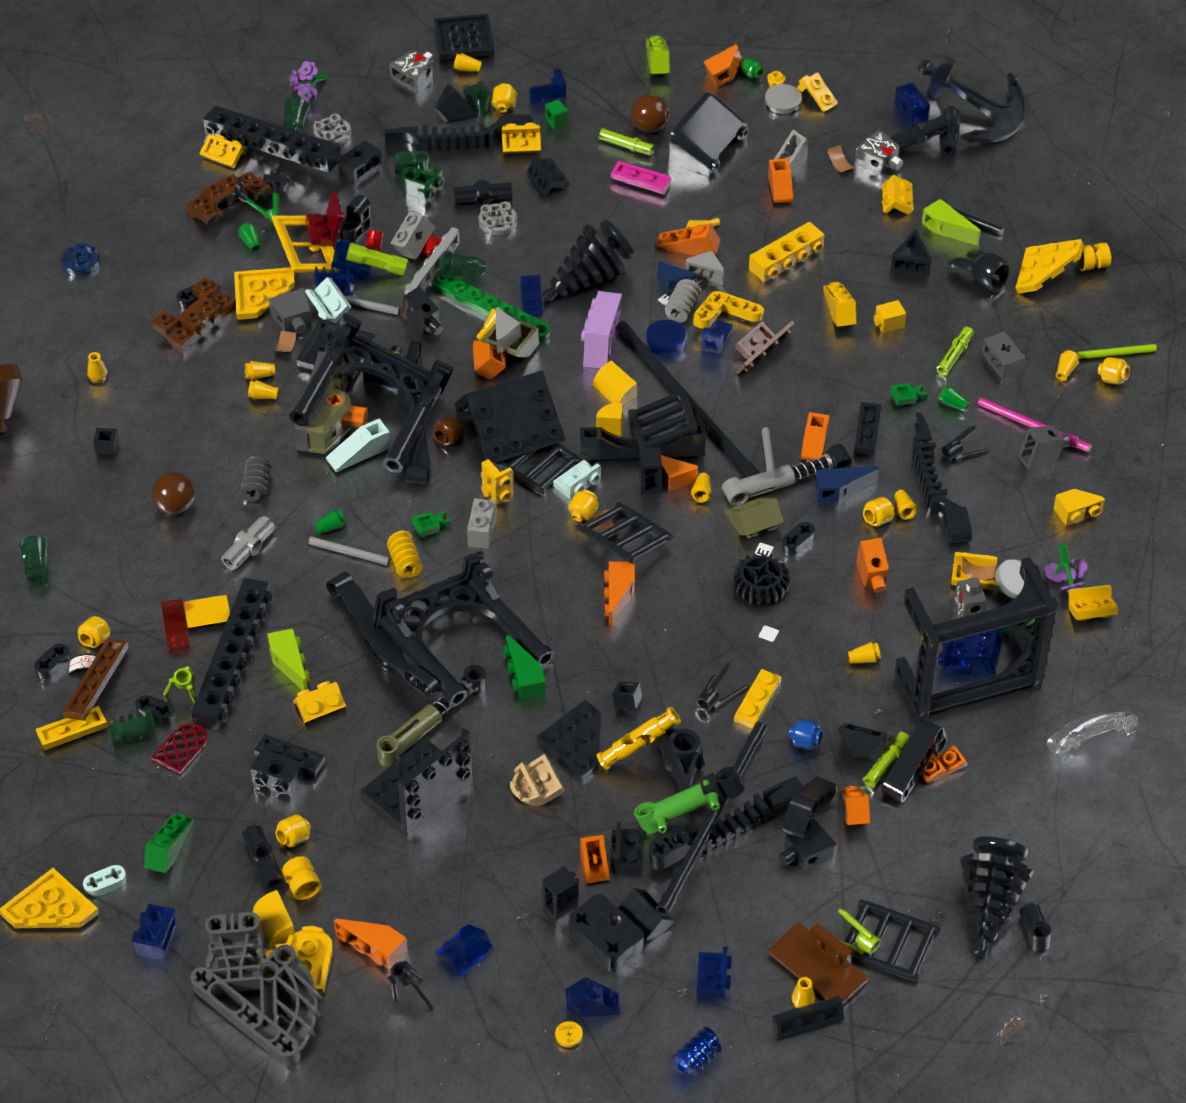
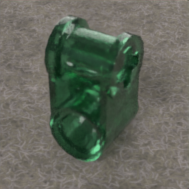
(478, 97)
(411, 159)

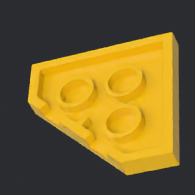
(1046, 262)
(257, 286)
(49, 904)

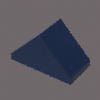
(670, 275)

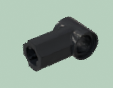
(1036, 927)

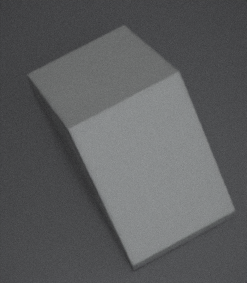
(794, 149)
(706, 267)
(507, 330)

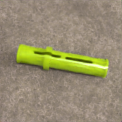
(633, 144)
(958, 346)
(891, 754)

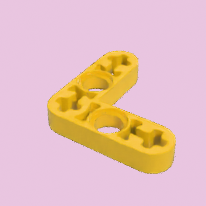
(721, 301)

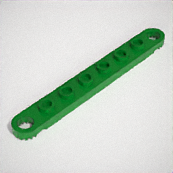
(482, 301)

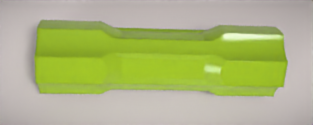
(362, 255)

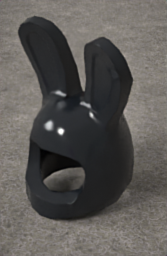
(983, 268)

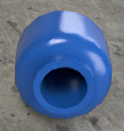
(806, 734)

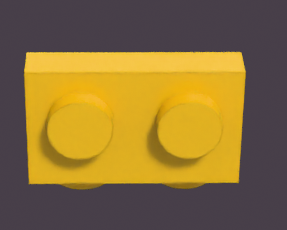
(521, 138)
(897, 195)
(497, 484)
(975, 559)
(1092, 602)
(320, 701)

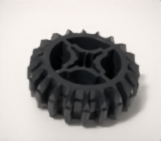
(761, 578)

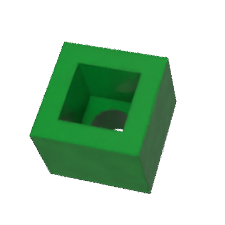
(556, 114)

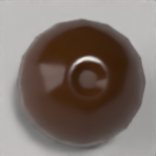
(650, 113)
(173, 493)

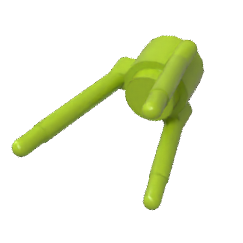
(182, 680)
(866, 940)

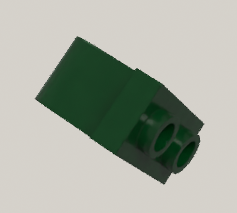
(422, 183)

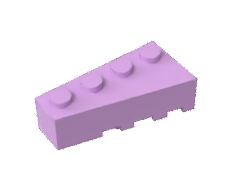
(600, 328)

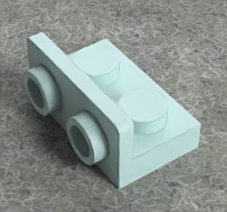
(328, 301)
(578, 479)

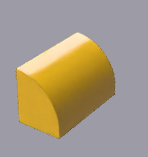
(615, 384)
(610, 418)
(206, 611)
(273, 919)

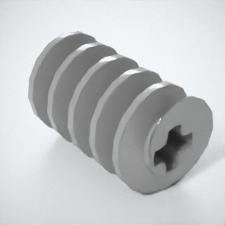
(682, 300)

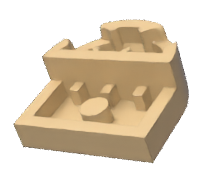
(536, 782)

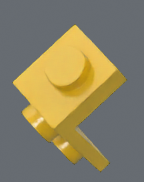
(818, 90)

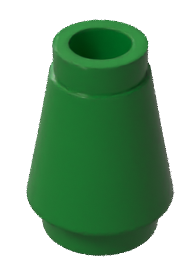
(250, 237)
(952, 398)
(330, 522)

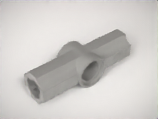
(248, 543)

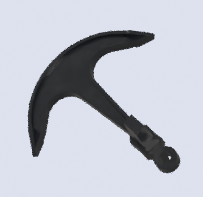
(1005, 118)

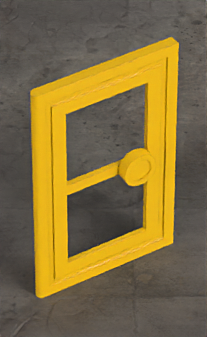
(328, 251)

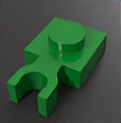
(905, 394)
(429, 524)

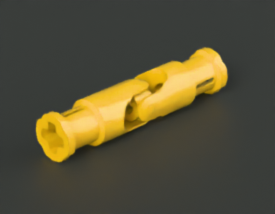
(636, 740)

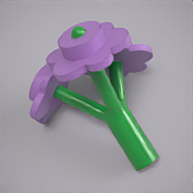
(307, 72)
(1076, 569)

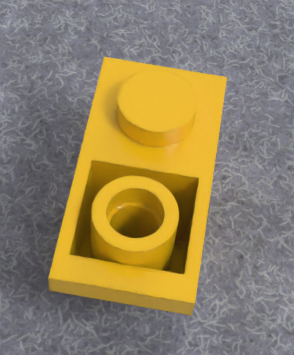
(1077, 506)

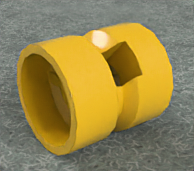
(1096, 256)
(301, 878)

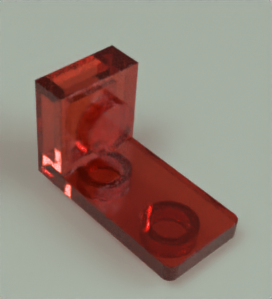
(175, 624)

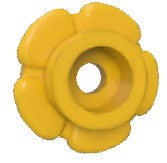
(776, 78)

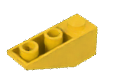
(840, 304)

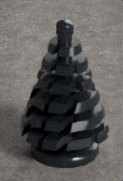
(591, 260)
(993, 885)

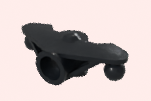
(681, 755)

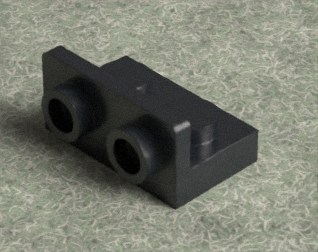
(628, 849)

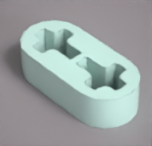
(104, 881)

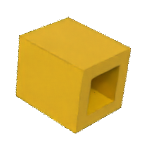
(890, 316)

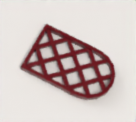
(156, 757)

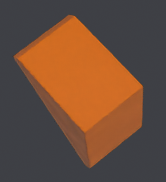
(677, 473)
(594, 858)

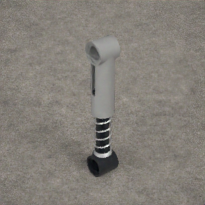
(740, 490)

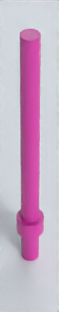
(1074, 441)

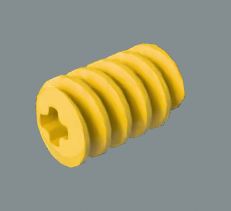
(404, 554)

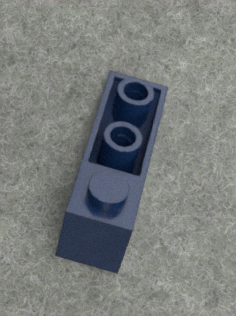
(843, 482)

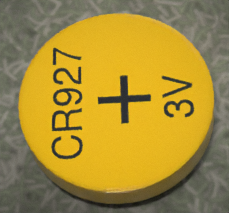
(569, 1034)

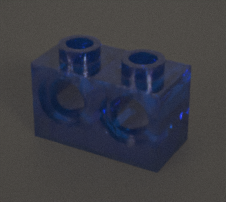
(159, 932)

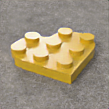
(315, 952)

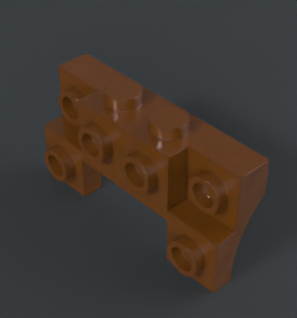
(215, 196)
(196, 319)

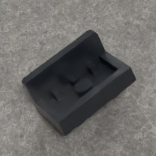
(546, 175)

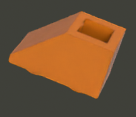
(723, 65)
(780, 180)
(487, 360)
(815, 436)
(855, 805)

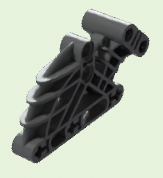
(235, 947)

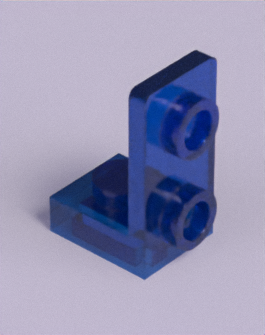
(551, 91)
(531, 294)
(716, 336)

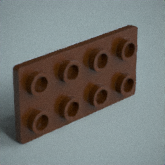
(821, 959)

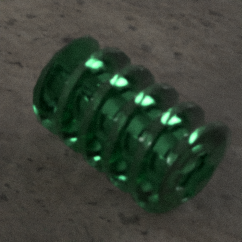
(132, 727)

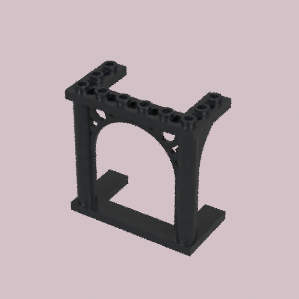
(1028, 650)

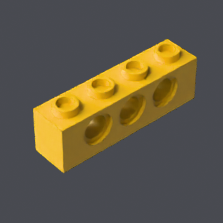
(786, 252)

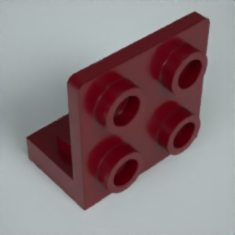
(325, 229)

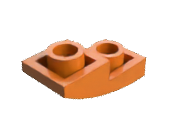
(943, 765)

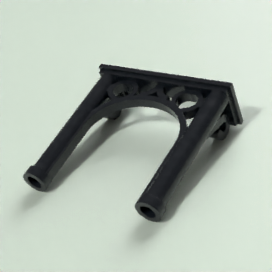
(386, 366)
(473, 582)

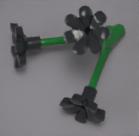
(276, 183)

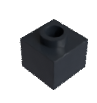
(105, 441)
(627, 695)

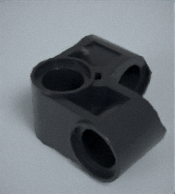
(357, 219)

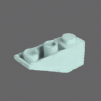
(362, 444)

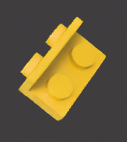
(222, 151)

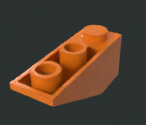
(690, 240)
(621, 588)
(376, 940)

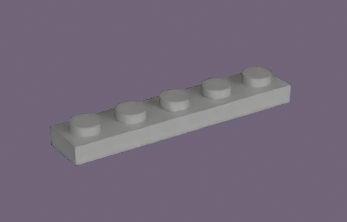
(431, 265)

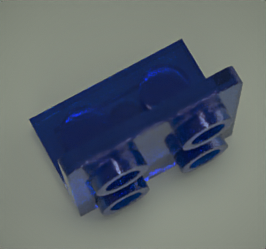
(979, 647)

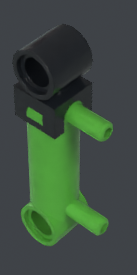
(709, 791)

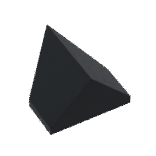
(453, 106)
(912, 256)

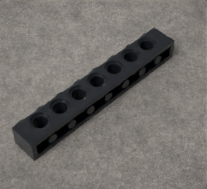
(273, 139)
(231, 654)

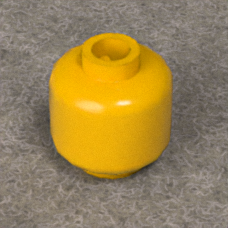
(504, 98)
(1114, 371)
(583, 505)
(878, 511)
(93, 632)
(293, 831)

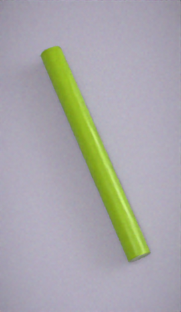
(1117, 351)

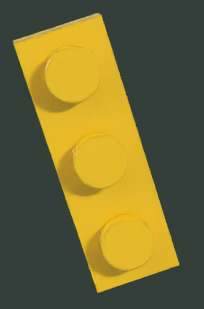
(757, 698)
(70, 729)

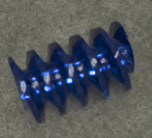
(340, 279)
(696, 1052)

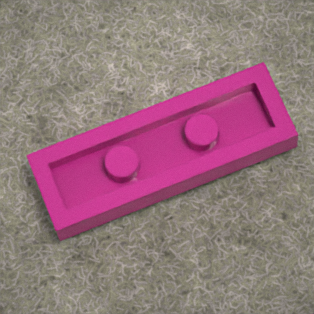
(641, 177)

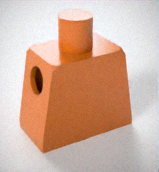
(873, 564)

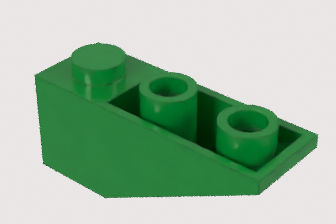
(527, 672)
(167, 843)

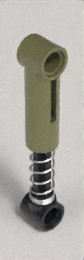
(391, 747)

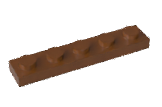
(95, 679)

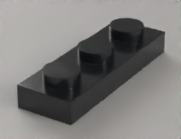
(867, 428)
(311, 760)
(808, 1017)

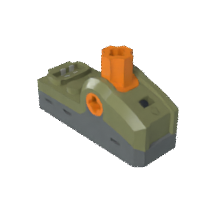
(331, 417)

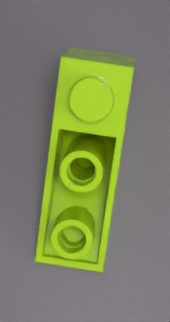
(657, 55)
(949, 223)
(286, 656)

